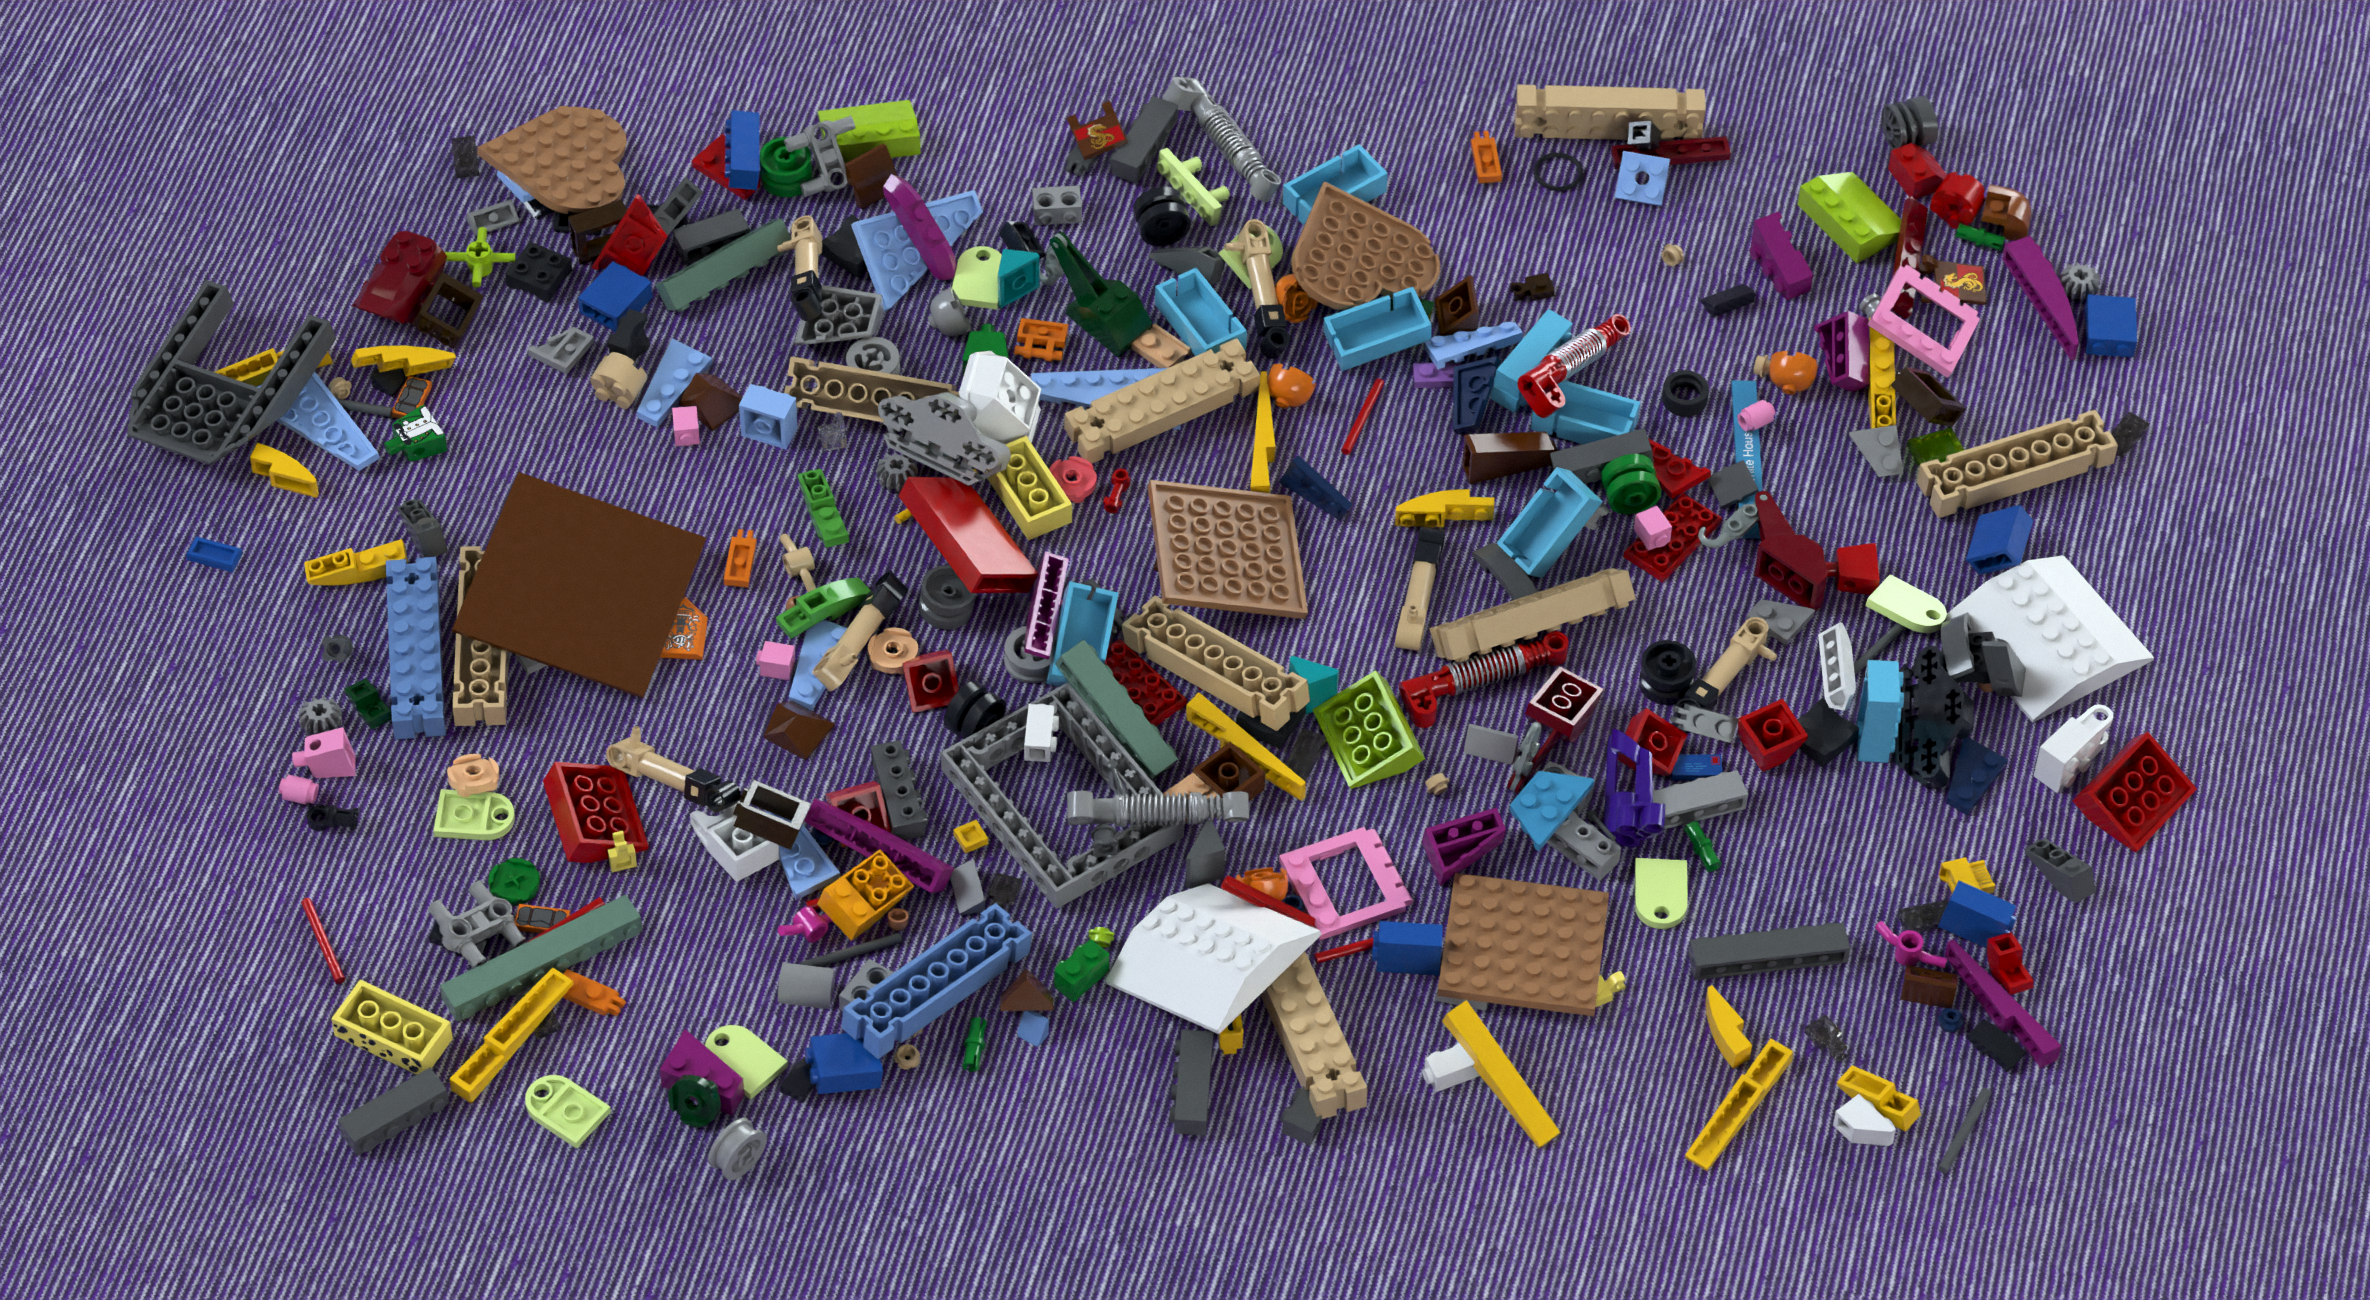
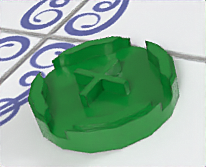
(514, 881)

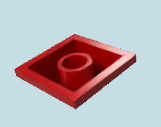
(930, 680)

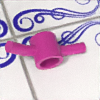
(807, 923)
(1909, 947)

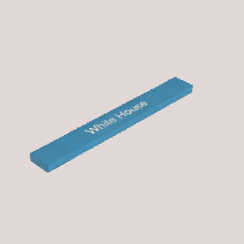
(1746, 443)

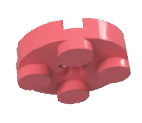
(1085, 477)

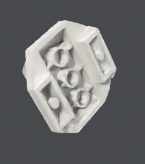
(1002, 397)

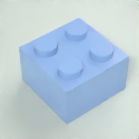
(768, 416)

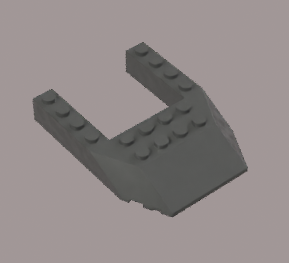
(207, 412)

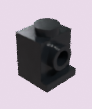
(1643, 140)

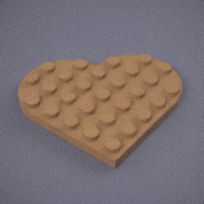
(563, 158)
(1358, 251)

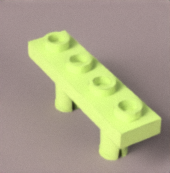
(1195, 194)

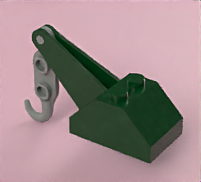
(1101, 306)

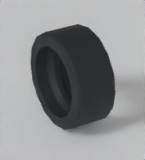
(1690, 379)

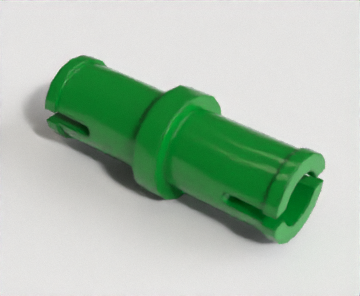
(1980, 237)
(1702, 846)
(974, 1044)

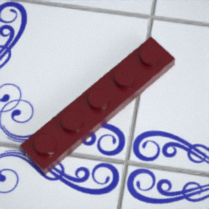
(1681, 151)

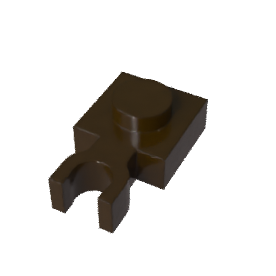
(1535, 286)

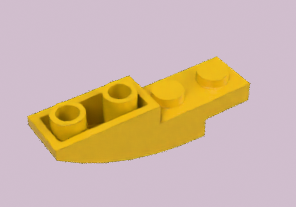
(1435, 507)
(351, 568)

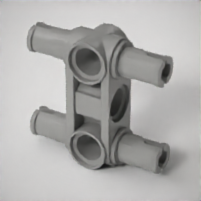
(825, 152)
(471, 927)

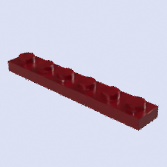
(1909, 250)

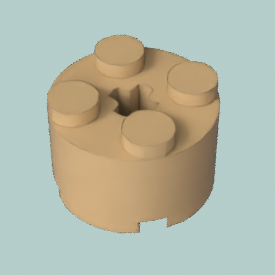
(618, 380)

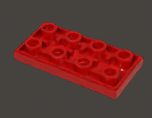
(1686, 521)
(1143, 683)

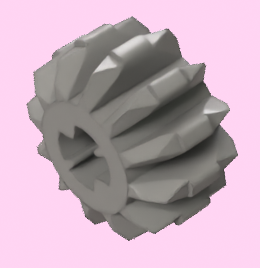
(2079, 281)
(895, 470)
(320, 716)

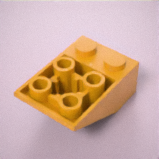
(864, 894)

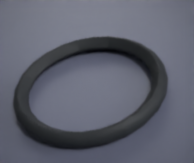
(1558, 188)

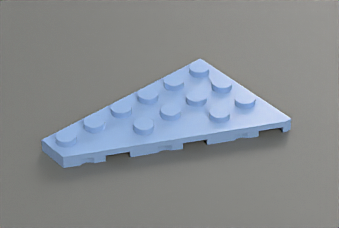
(891, 254)

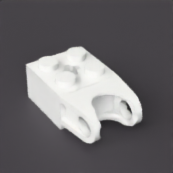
(2072, 748)
(732, 847)

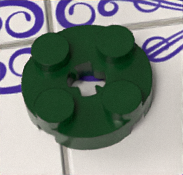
(701, 1089)

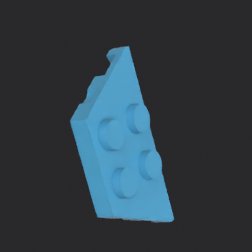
(1548, 803)

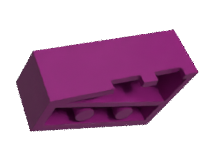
(1778, 257)
(1846, 349)
(1462, 842)
(694, 1058)

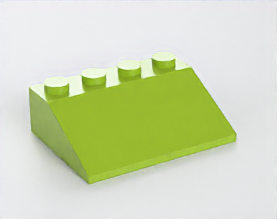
(876, 124)
(1850, 214)
(1368, 732)

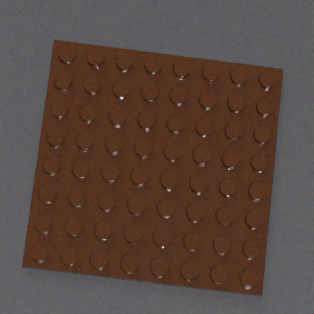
(579, 585)

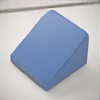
(1033, 1028)

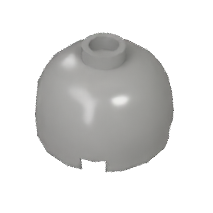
(948, 314)

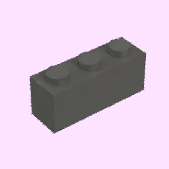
(708, 235)

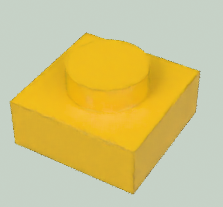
(970, 836)

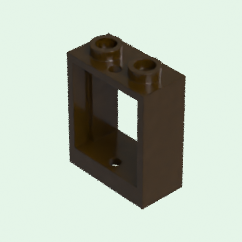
(589, 222)
(456, 293)
(1928, 396)
(765, 824)

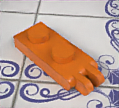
(1485, 158)
(740, 559)
(593, 995)

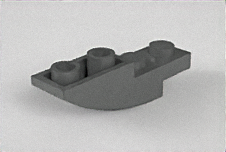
(677, 205)

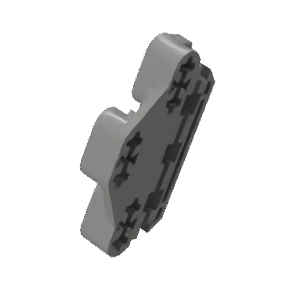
(952, 431)

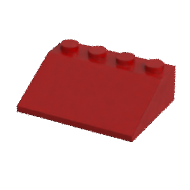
(2135, 792)
(591, 806)

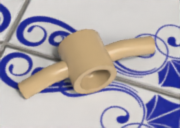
(798, 562)

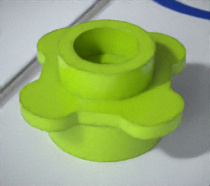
(1101, 936)

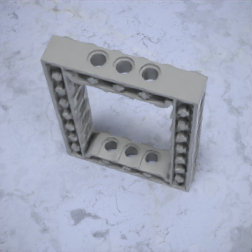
(966, 767)

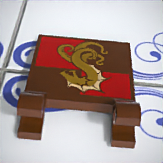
(1098, 135)
(1959, 279)

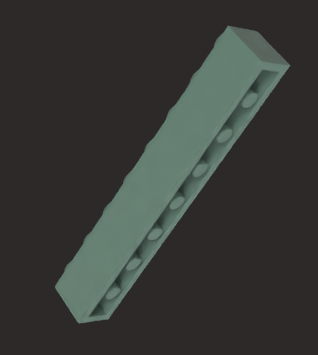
(533, 960)

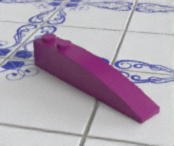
(2043, 289)
(1045, 605)
(867, 839)

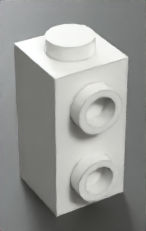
(1039, 733)
(1448, 1068)

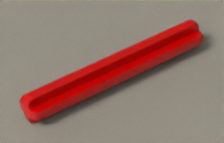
(1261, 900)

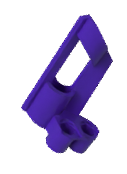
(1630, 814)

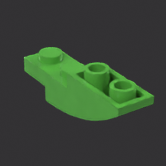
(822, 508)
(823, 602)

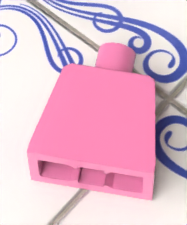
(327, 755)

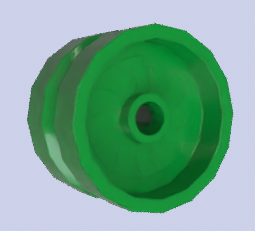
(784, 170)
(1631, 484)

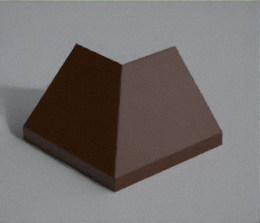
(713, 398)
(797, 729)

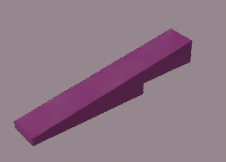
(2002, 1007)

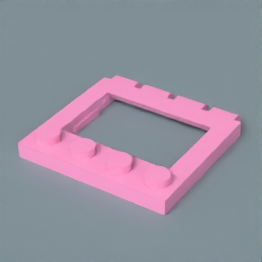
(1911, 338)
(1314, 897)

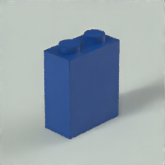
(613, 295)
(2110, 325)
(1999, 540)
(1977, 914)
(1408, 948)
(842, 1064)

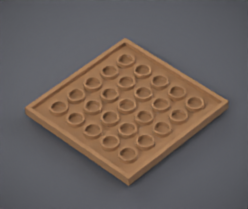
(1227, 549)
(1523, 944)

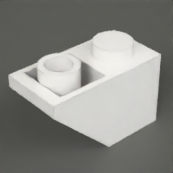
(1863, 1123)

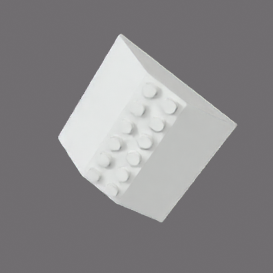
(2057, 631)
(1207, 955)

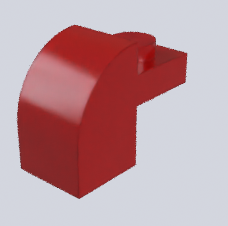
(2006, 964)

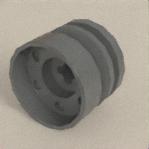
(1909, 123)

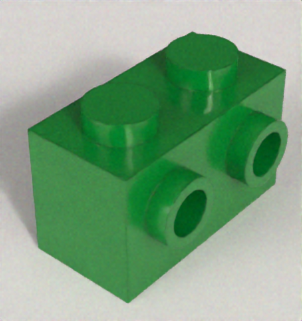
(1081, 970)

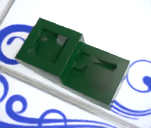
(368, 703)

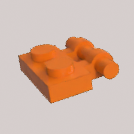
(1041, 333)

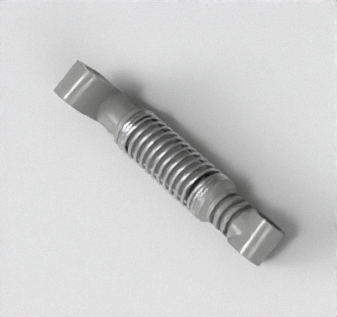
(1216, 122)
(1119, 810)

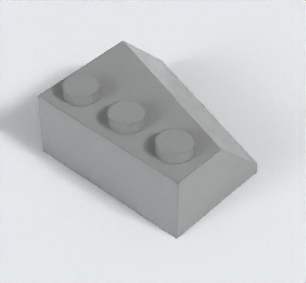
(844, 316)

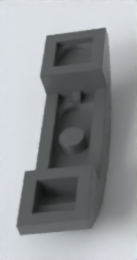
(1505, 570)
(1956, 646)

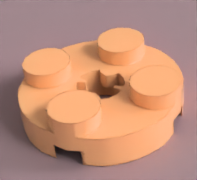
(891, 638)
(485, 775)

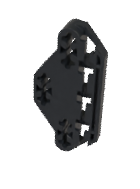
(1943, 716)

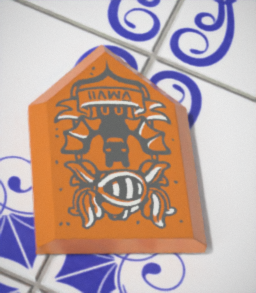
(687, 633)

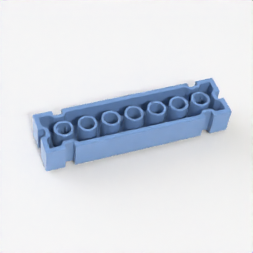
(415, 648)
(936, 980)

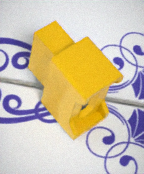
(1969, 873)
(1232, 1037)

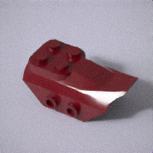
(402, 278)

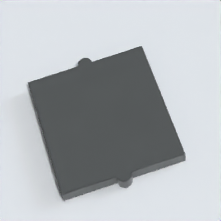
(1733, 484)

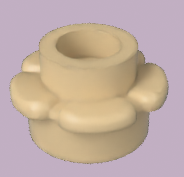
(1672, 255)
(1762, 366)
(340, 387)
(1437, 784)
(907, 1051)

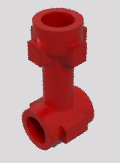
(1121, 483)

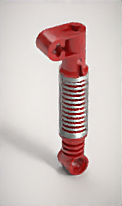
(1566, 362)
(1478, 671)

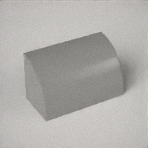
(806, 985)

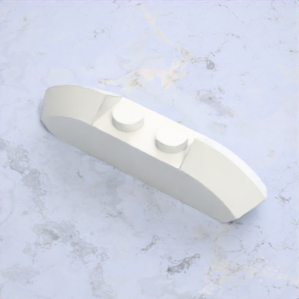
(1837, 667)

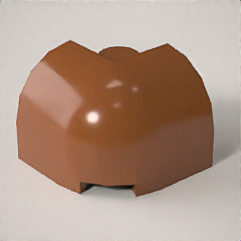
(2008, 208)

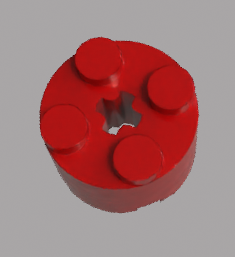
(1958, 199)

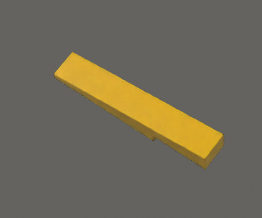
(257, 368)
(1264, 440)
(1216, 723)
(509, 1035)
(1500, 1073)
(1740, 1104)

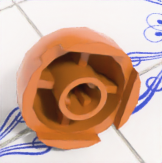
(1294, 299)
(1792, 372)
(1289, 386)
(1267, 881)

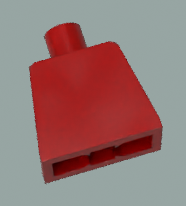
(1855, 569)

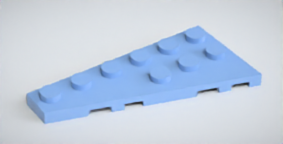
(1087, 386)
(326, 424)

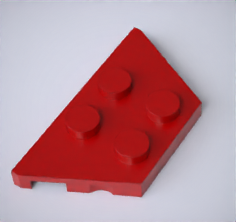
(633, 240)

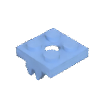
(1654, 190)

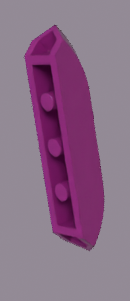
(921, 227)

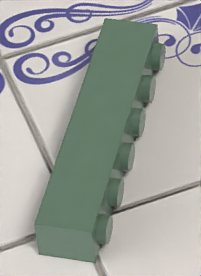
(723, 265)
(1116, 709)

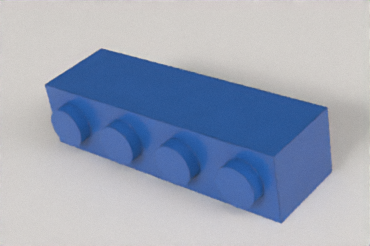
(743, 149)

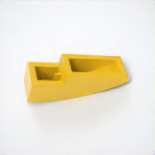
(283, 471)
(1727, 1029)
(1891, 1104)

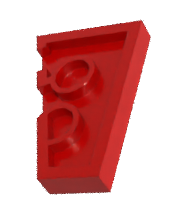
(712, 164)
(1675, 473)

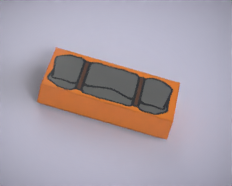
(411, 397)
(538, 918)

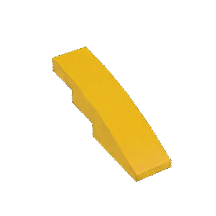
(411, 358)

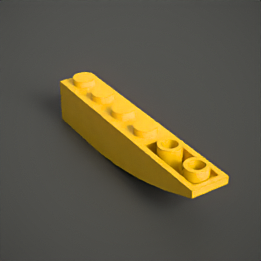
(1881, 375)

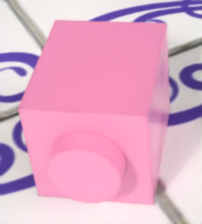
(685, 426)
(1652, 528)
(776, 660)

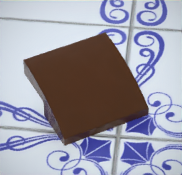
(869, 174)

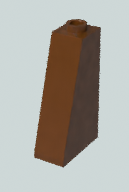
(1505, 454)

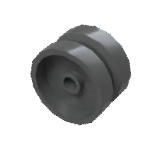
(945, 599)

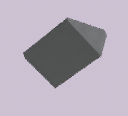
(1206, 858)

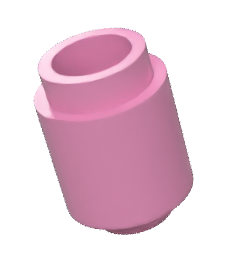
(1756, 415)
(298, 789)

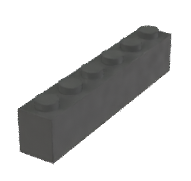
(1769, 951)

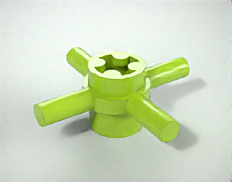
(480, 257)

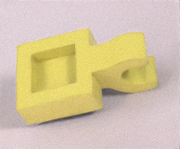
(623, 855)
(1611, 985)

